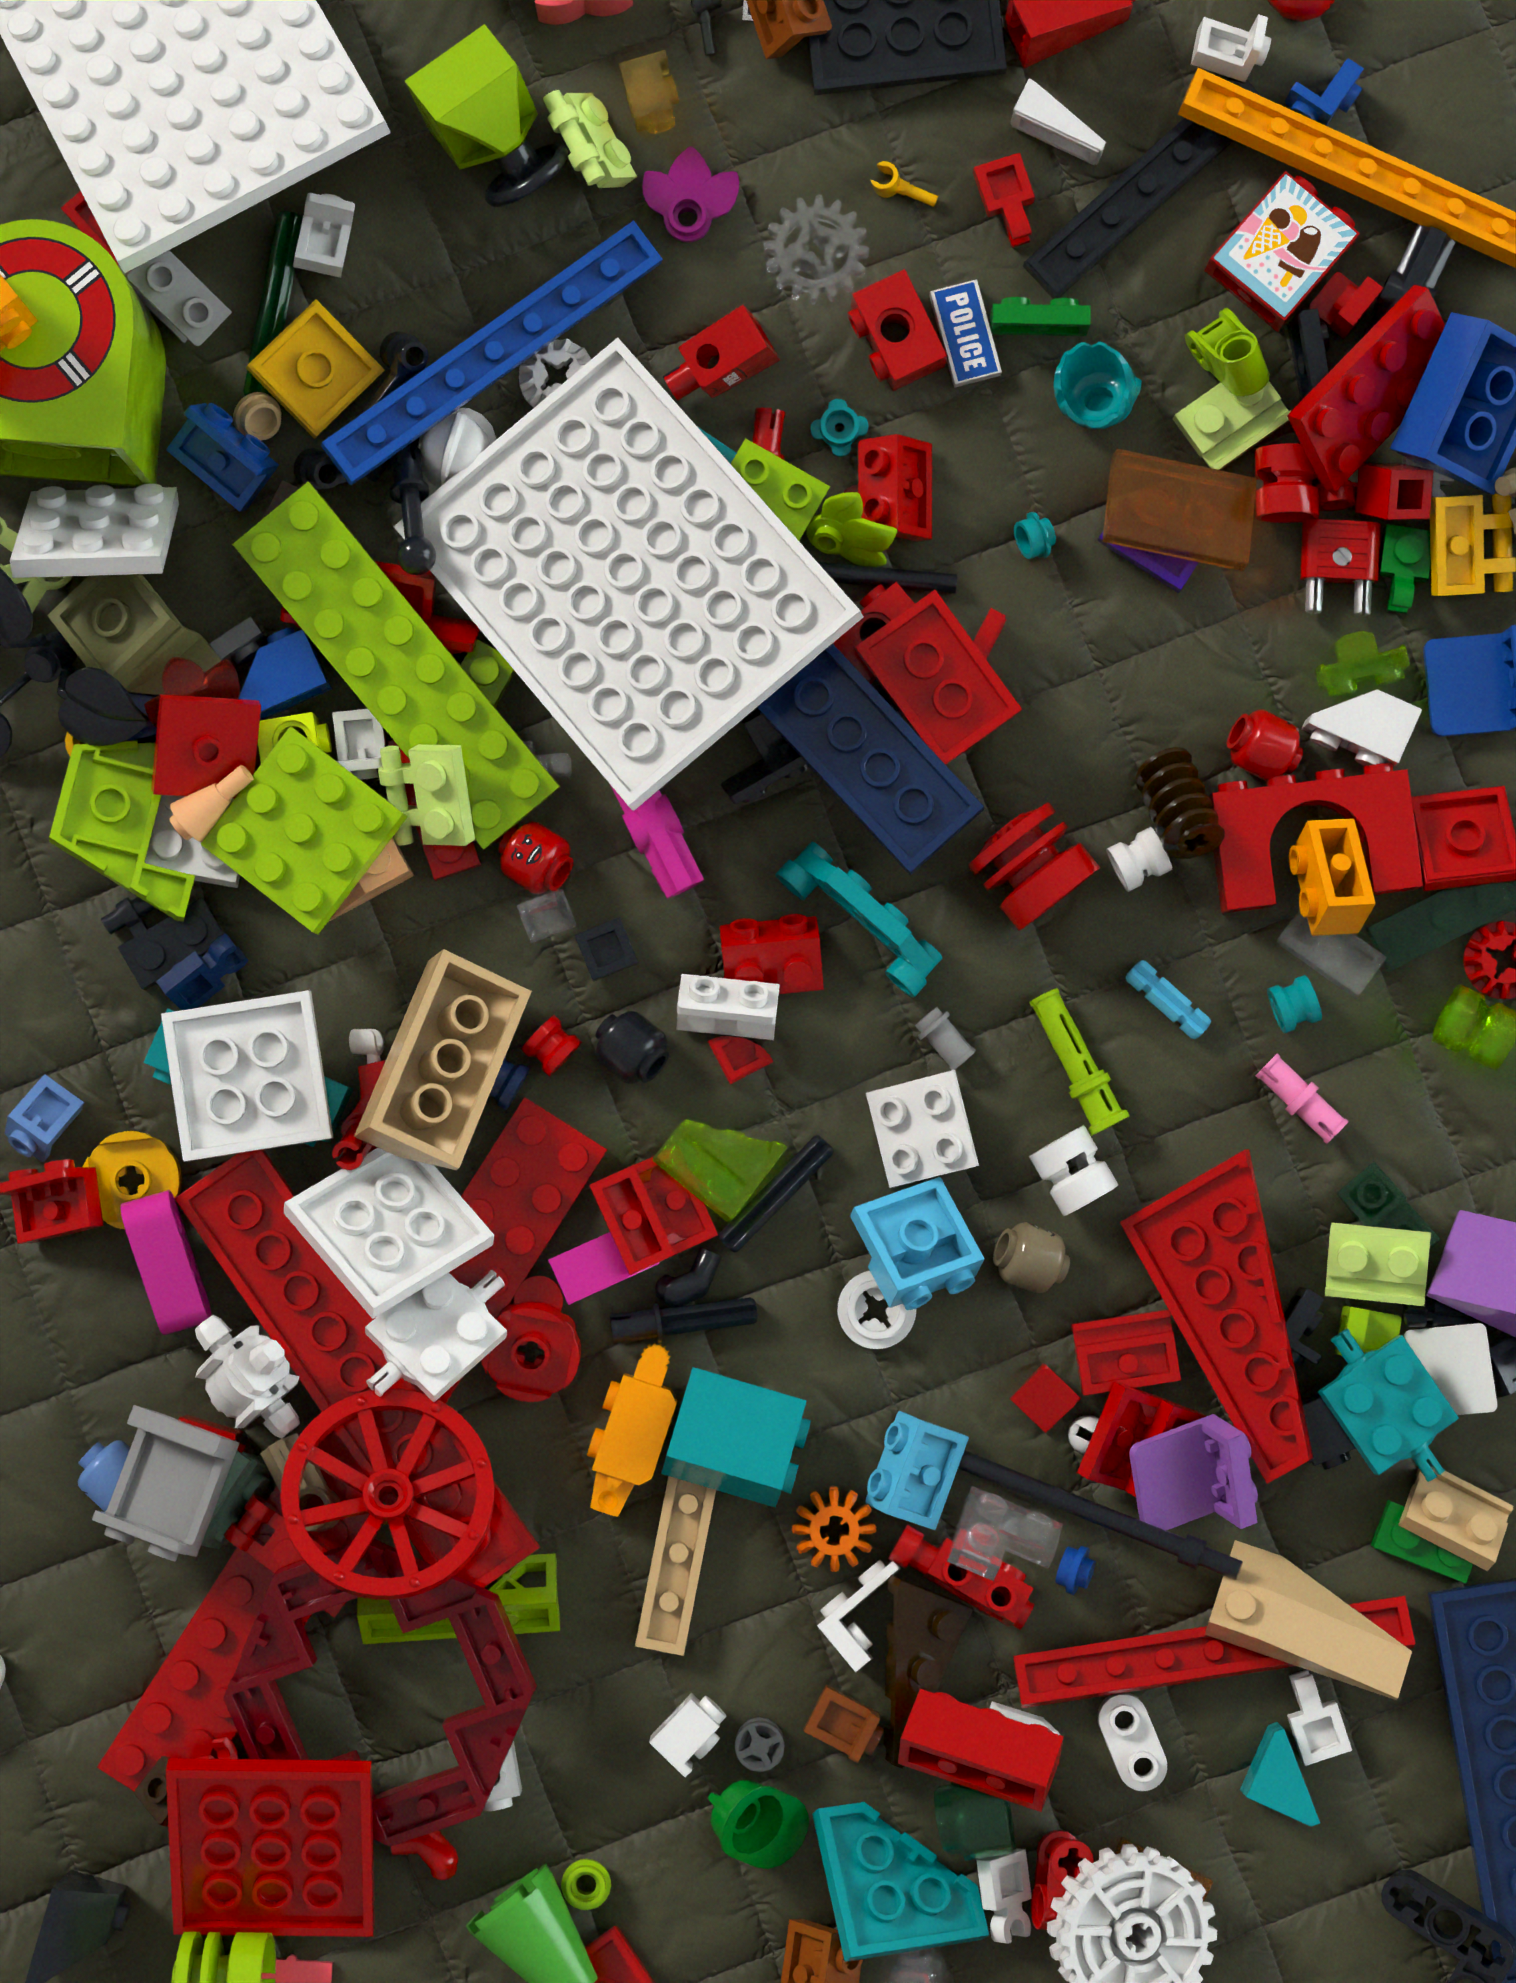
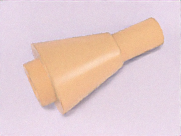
(200, 811)

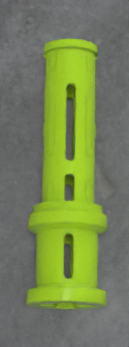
(1088, 1083)

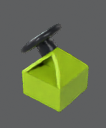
(482, 113)

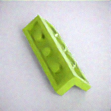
(527, 1608)

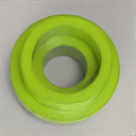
(579, 1898)

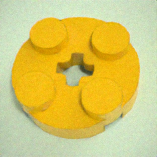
(148, 1155)

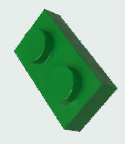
(1059, 318)
(1415, 1549)

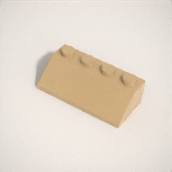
(443, 1062)

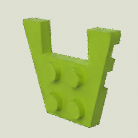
(109, 820)

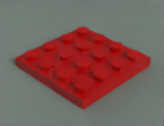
(271, 1846)

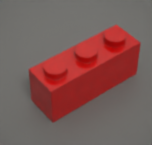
(980, 1749)

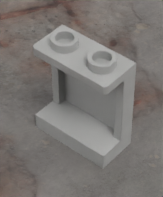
(178, 298)
(168, 1484)

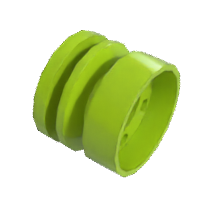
(248, 1958)

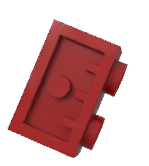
(897, 484)

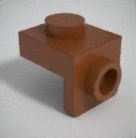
(844, 1724)

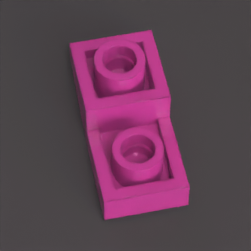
(590, 1268)

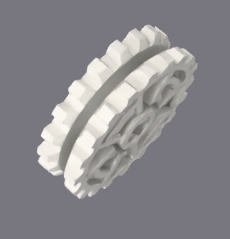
(1127, 1891)

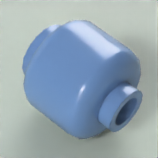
(102, 1470)

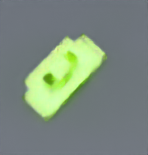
(1359, 662)

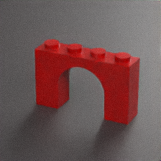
(1377, 802)

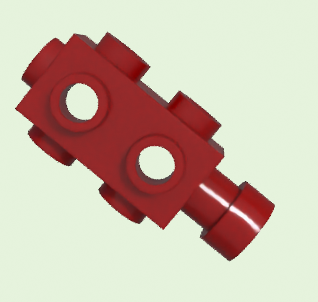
(971, 1588)

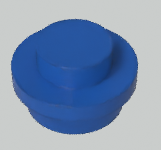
(1075, 1569)

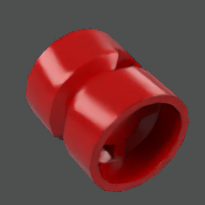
(1287, 484)

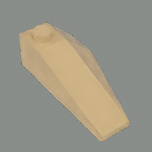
(1302, 1623)

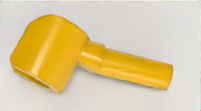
(900, 186)

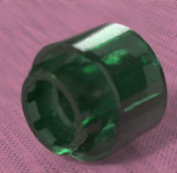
(973, 1823)

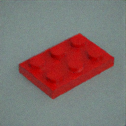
(938, 678)

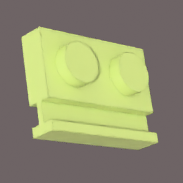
(1230, 425)
(1377, 1264)

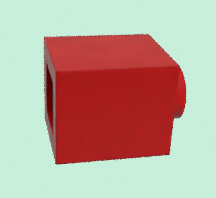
(1394, 491)

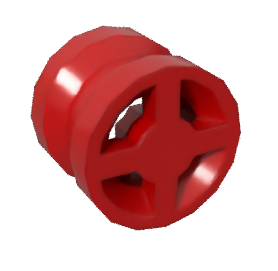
(551, 1045)

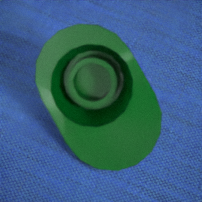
(758, 1823)

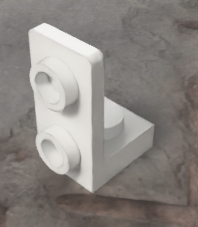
(851, 1640)

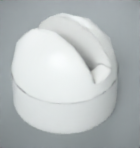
(1089, 1423)

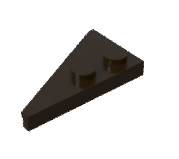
(920, 1649)

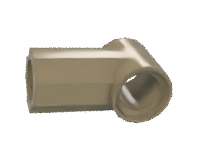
(312, 1482)

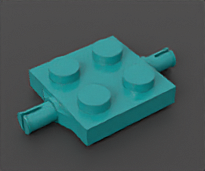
(1388, 1405)

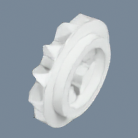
(534, 374)
(871, 1333)

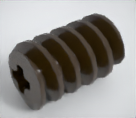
(1179, 804)

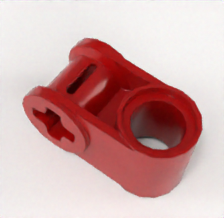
(1051, 1874)

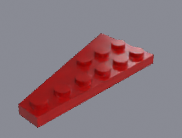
(1220, 1284)

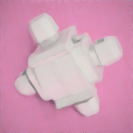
(247, 1376)

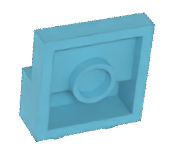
(917, 1244)

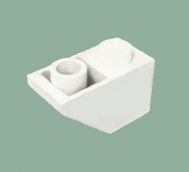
(1368, 725)

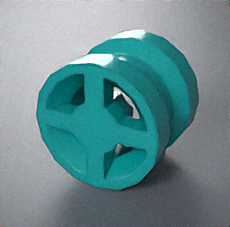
(1294, 1004)

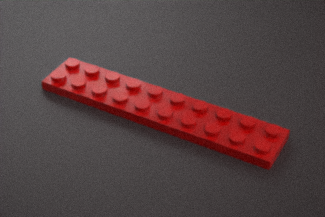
(325, 1342)

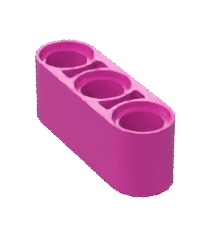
(166, 1262)

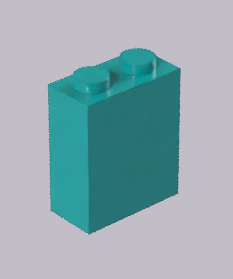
(736, 1438)

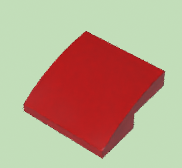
(650, 1214)
(1125, 1420)

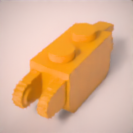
(634, 1432)

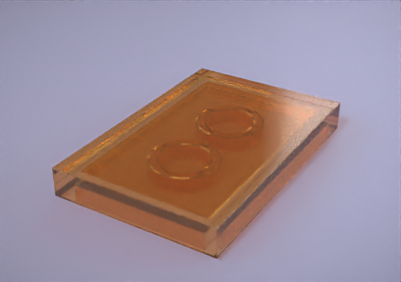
(1179, 509)

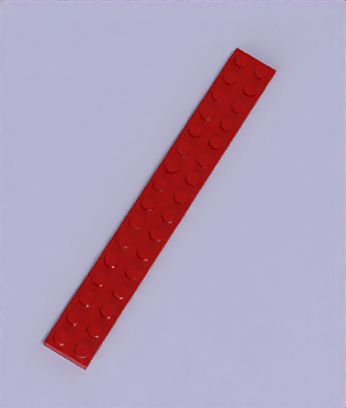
(523, 1199)

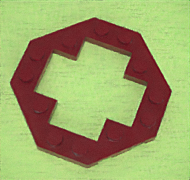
(477, 1736)

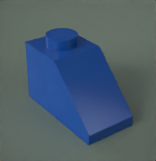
(285, 673)

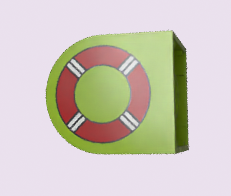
(91, 376)

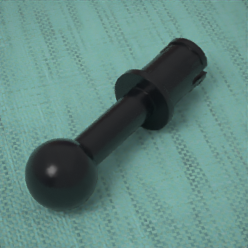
(415, 553)

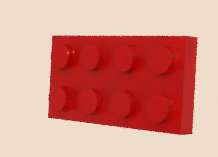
(1368, 389)

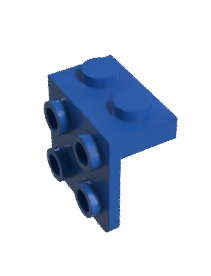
(1471, 683)

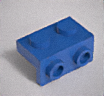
(222, 455)

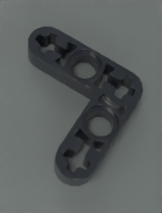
(1472, 1962)

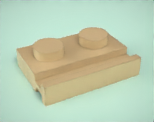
(1457, 1517)

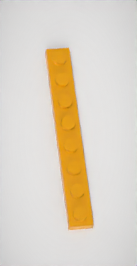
(1351, 165)

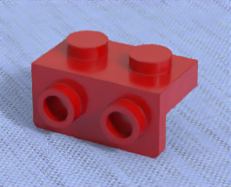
(774, 952)
(53, 1201)

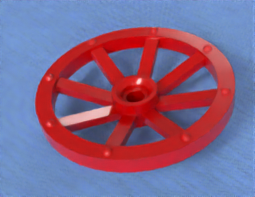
(383, 1482)

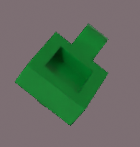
(1404, 559)

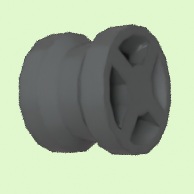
(756, 1756)

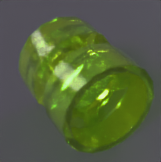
(1474, 1026)

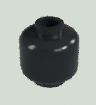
(631, 1047)

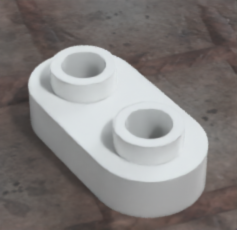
(1133, 1742)

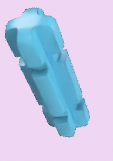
(1168, 999)

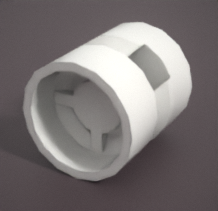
(1081, 1187)

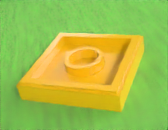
(315, 369)

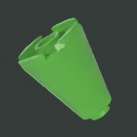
(534, 1932)

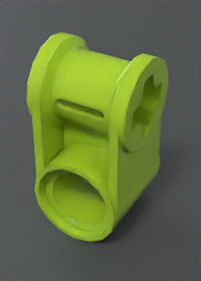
(1230, 354)

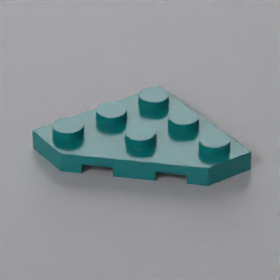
(891, 1888)

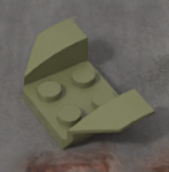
(127, 631)

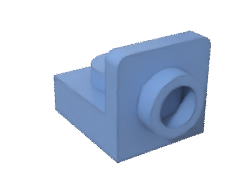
(41, 1118)

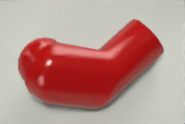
(434, 1851)

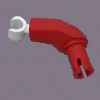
(369, 1043)

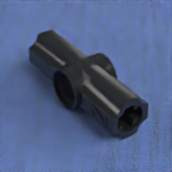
(1420, 265)

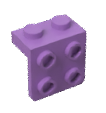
(1193, 1474)

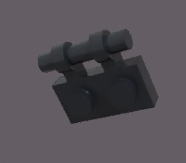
(166, 943)

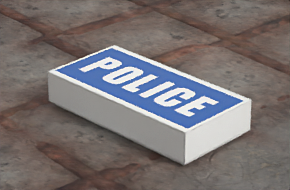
(965, 333)

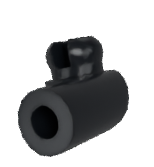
(691, 1285)

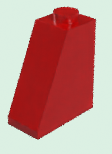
(1051, 26)

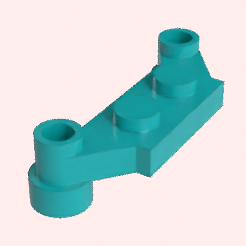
(885, 922)

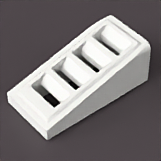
(1049, 121)

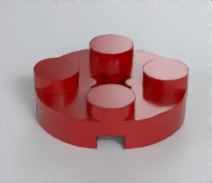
(548, 1373)

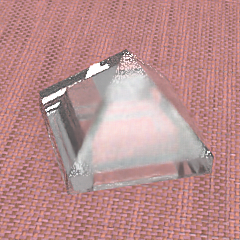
(546, 915)

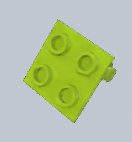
(783, 487)

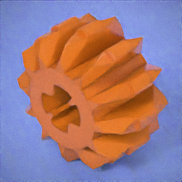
(821, 1517)

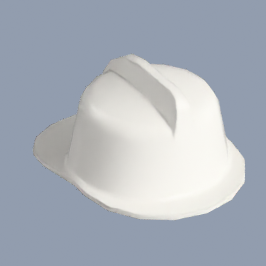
(453, 446)

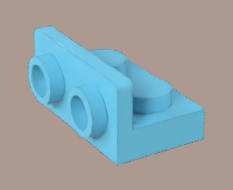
(915, 1470)

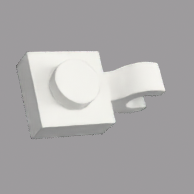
(1318, 1725)

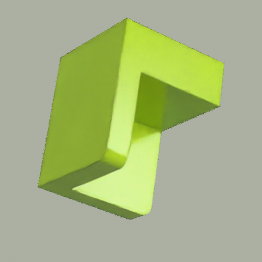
(1369, 1327)

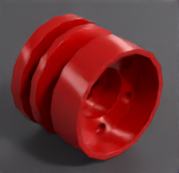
(1032, 865)

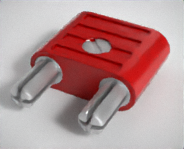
(1340, 554)

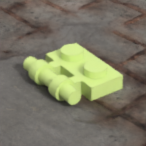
(590, 139)
(439, 789)

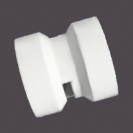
(1139, 859)

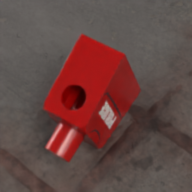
(741, 351)

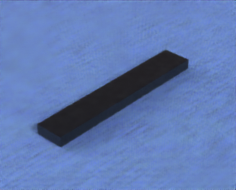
(1126, 204)

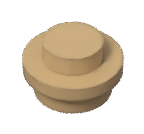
(257, 415)

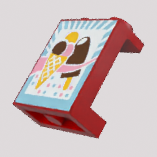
(1282, 249)

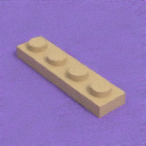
(675, 1567)

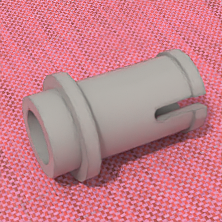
(944, 1038)

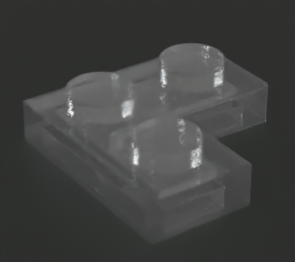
(994, 1526)

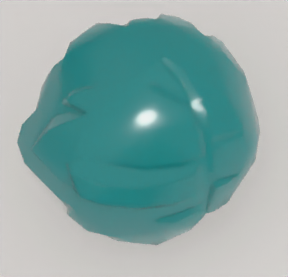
(1095, 386)

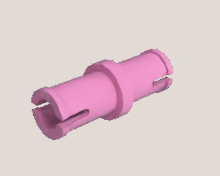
(1302, 1098)

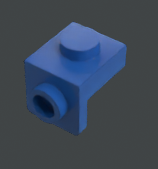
(1338, 95)

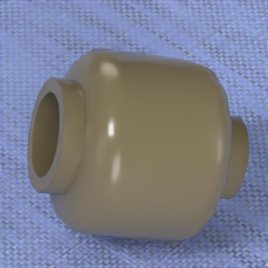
(1031, 1257)

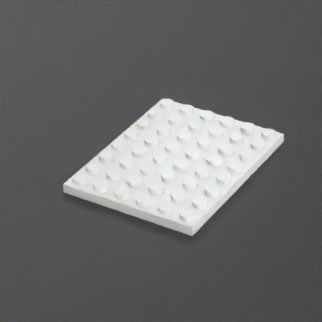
(187, 106)
(630, 573)

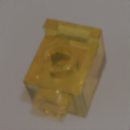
(649, 93)

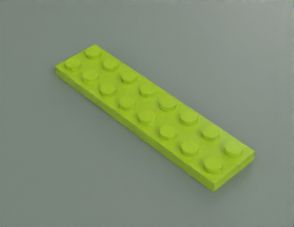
(392, 656)

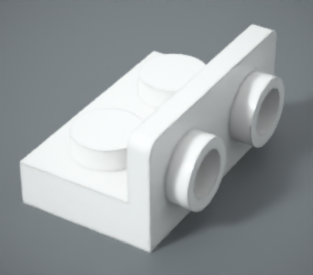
(727, 1006)

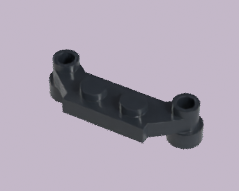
(392, 354)

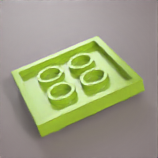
(304, 830)

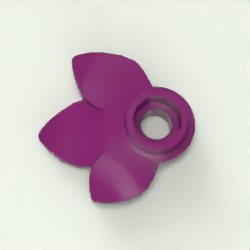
(691, 190)

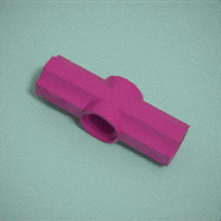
(660, 838)

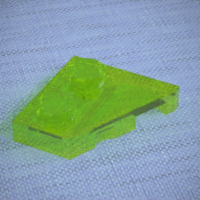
(717, 1164)

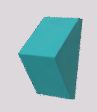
(1277, 1780)

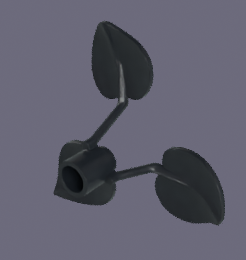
(95, 703)

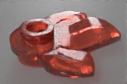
(188, 679)

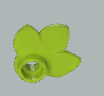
(843, 531)

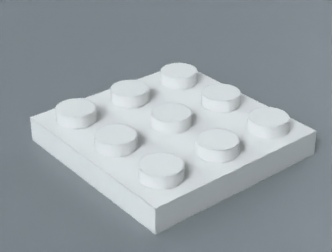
(95, 531)
(247, 1076)
(388, 1228)

